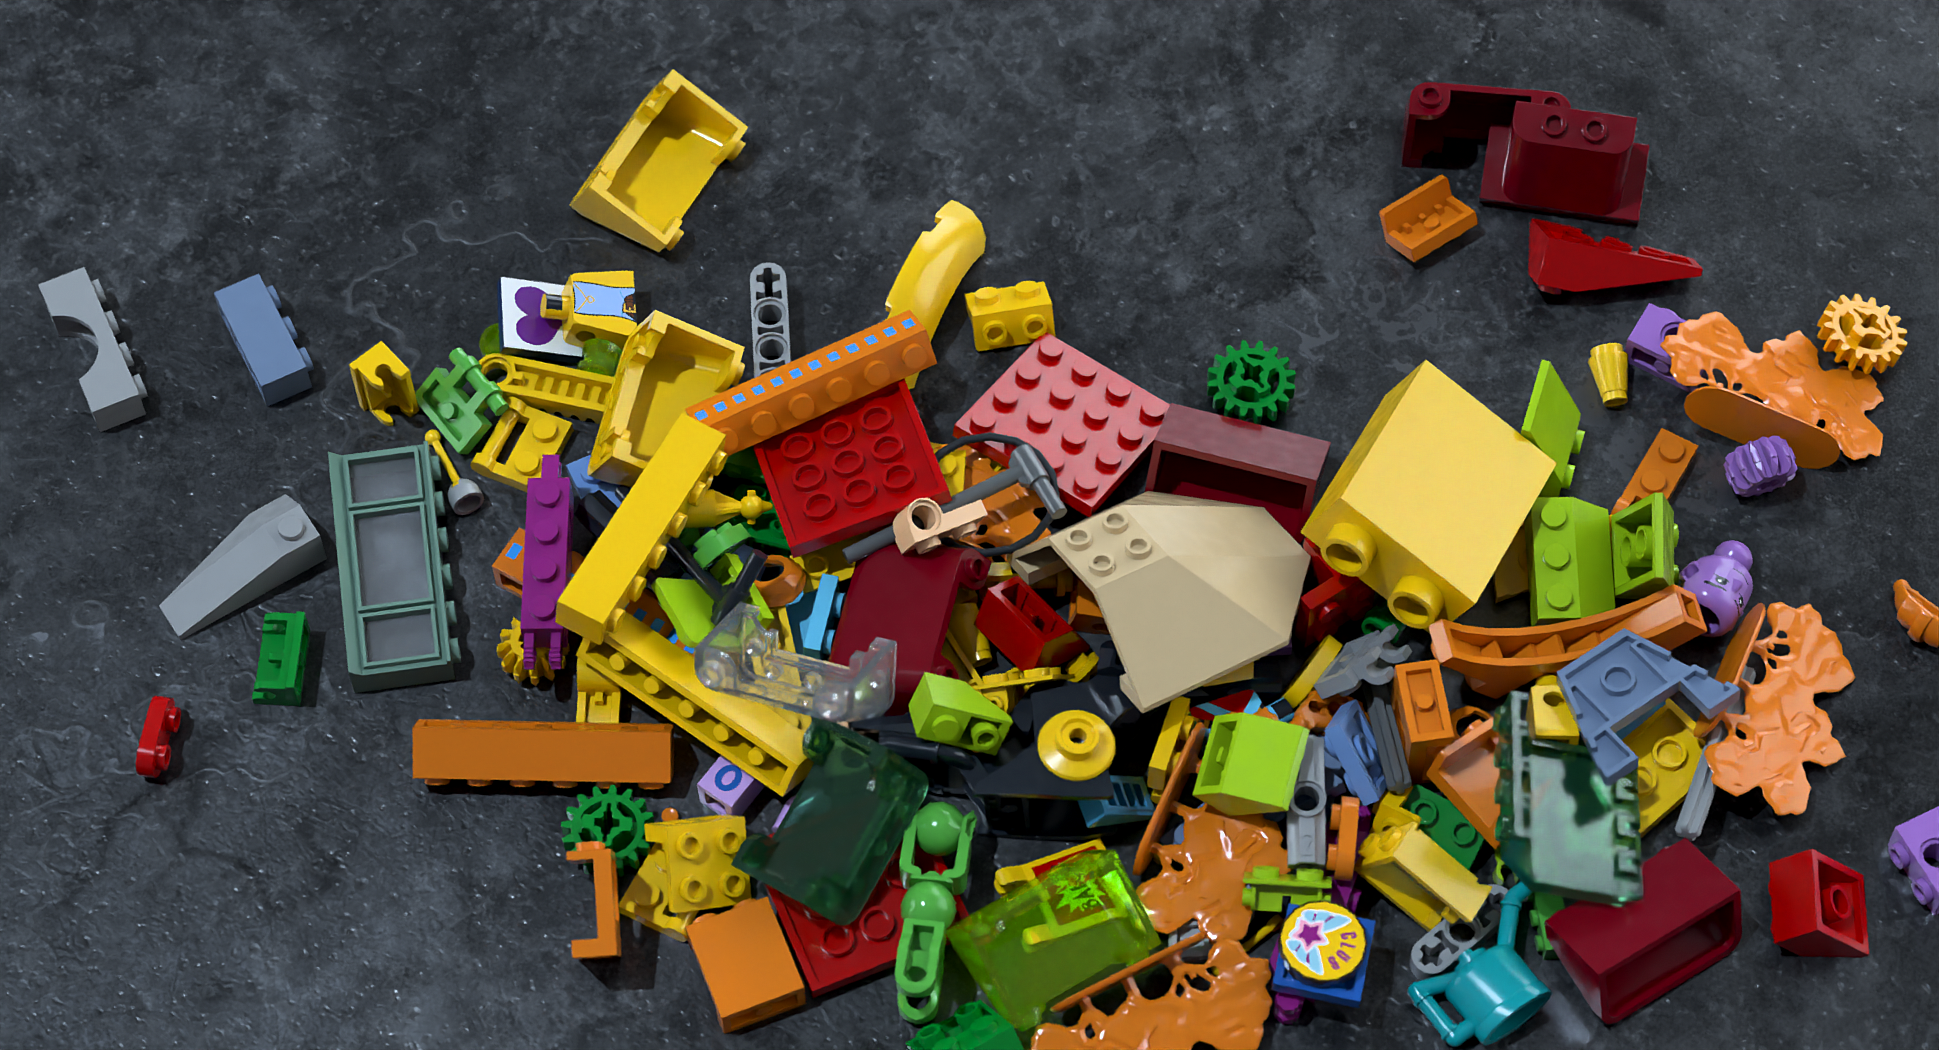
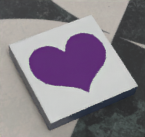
(522, 327)

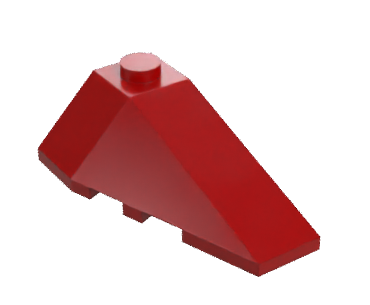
(1576, 262)

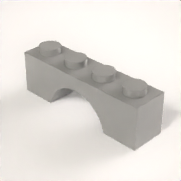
(108, 385)

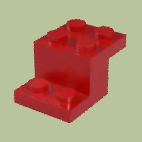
(1331, 599)

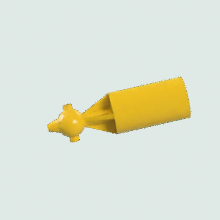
(719, 507)

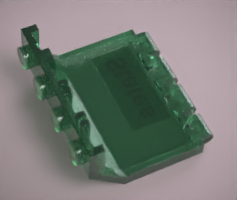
(1560, 820)

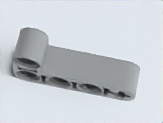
(775, 338)

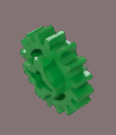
(1251, 382)
(593, 819)

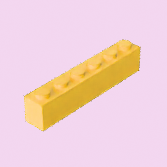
(640, 530)
(730, 725)

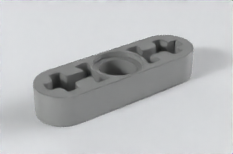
(1446, 961)

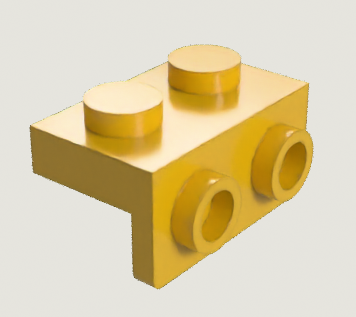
(1010, 315)

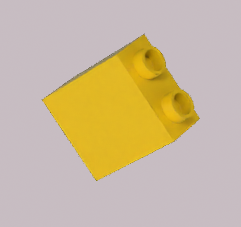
(1428, 499)

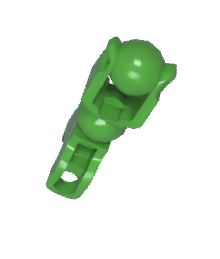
(929, 903)

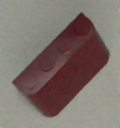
(1239, 464)
(1652, 944)

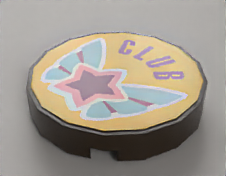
(1322, 943)

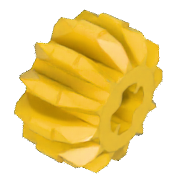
(512, 654)

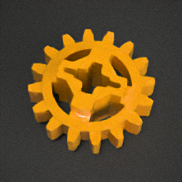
(1862, 333)

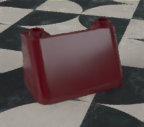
(1460, 112)
(910, 603)

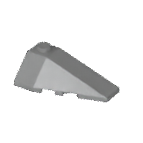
(253, 559)

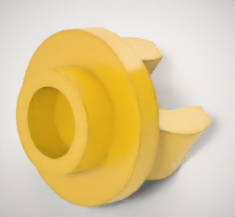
(1082, 667)

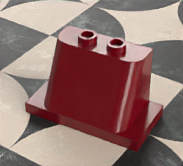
(1566, 163)

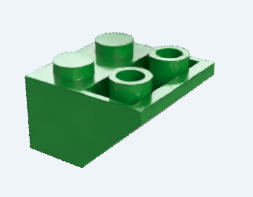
(970, 1028)

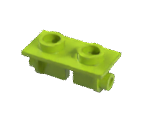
(1270, 886)

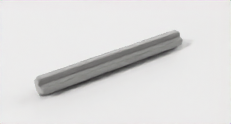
(1701, 788)

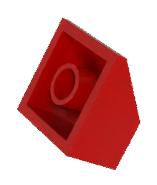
(1818, 906)

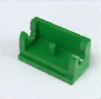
(282, 659)

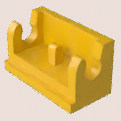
(383, 382)

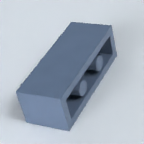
(265, 339)

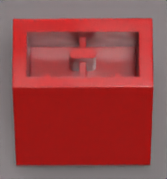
(1027, 627)

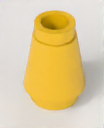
(1610, 373)
(968, 636)

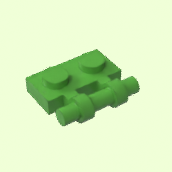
(452, 409)

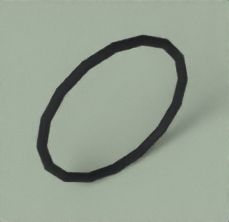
(1007, 440)

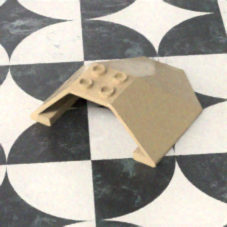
(1180, 586)

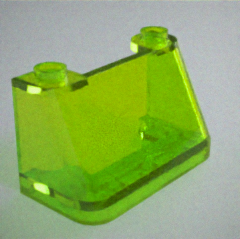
(1084, 922)

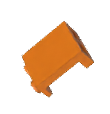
(1469, 778)
(746, 964)

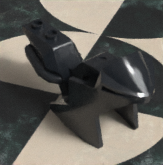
(1014, 786)

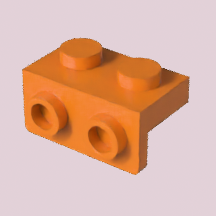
(1426, 219)

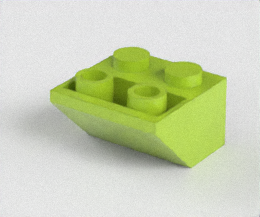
(1250, 764)

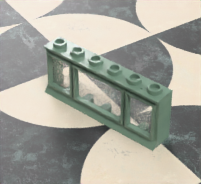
(393, 568)

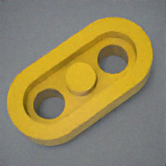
(1311, 670)

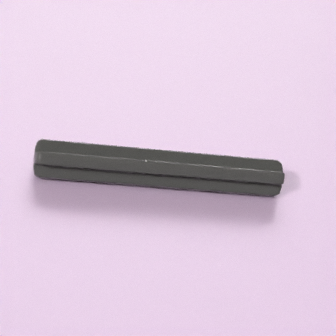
(1386, 736)

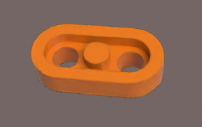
(1342, 854)

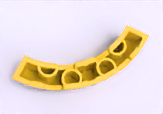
(937, 268)

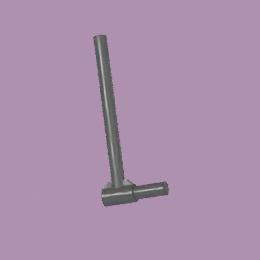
(1023, 469)

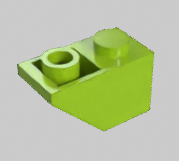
(957, 715)

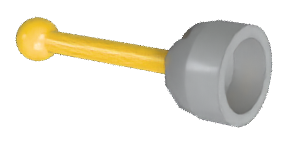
(463, 493)

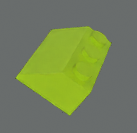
(1568, 560)

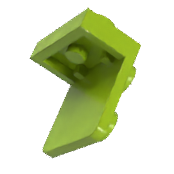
(691, 607)

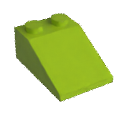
(1553, 427)
(1644, 548)

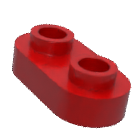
(153, 748)

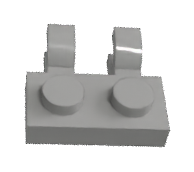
(1359, 660)

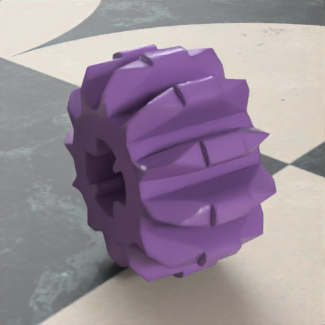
(1760, 466)

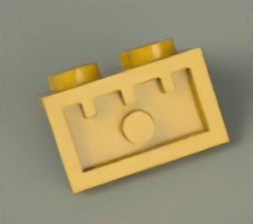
(700, 861)

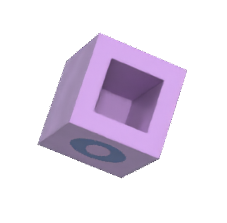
(728, 788)

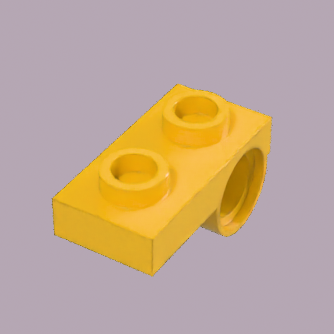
(598, 696)

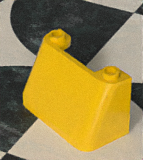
(660, 163)
(657, 377)

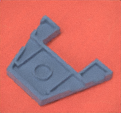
(1623, 682)

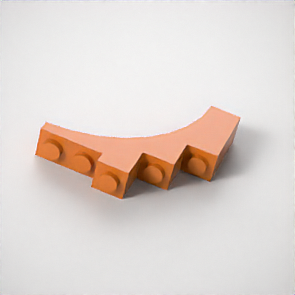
(1510, 657)

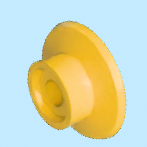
(1075, 760)

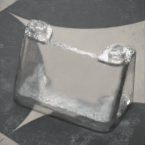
(746, 663)

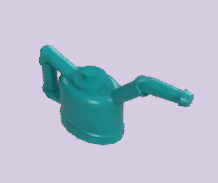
(1488, 987)

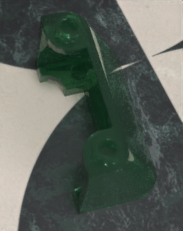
(838, 824)

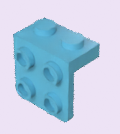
(813, 618)

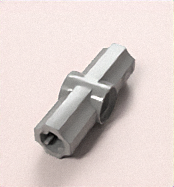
(1307, 828)

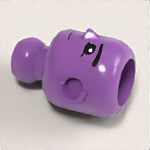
(1720, 585)

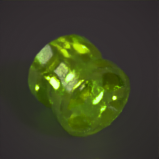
(600, 357)

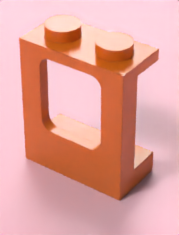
(1420, 714)
(607, 902)

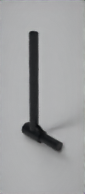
(725, 596)

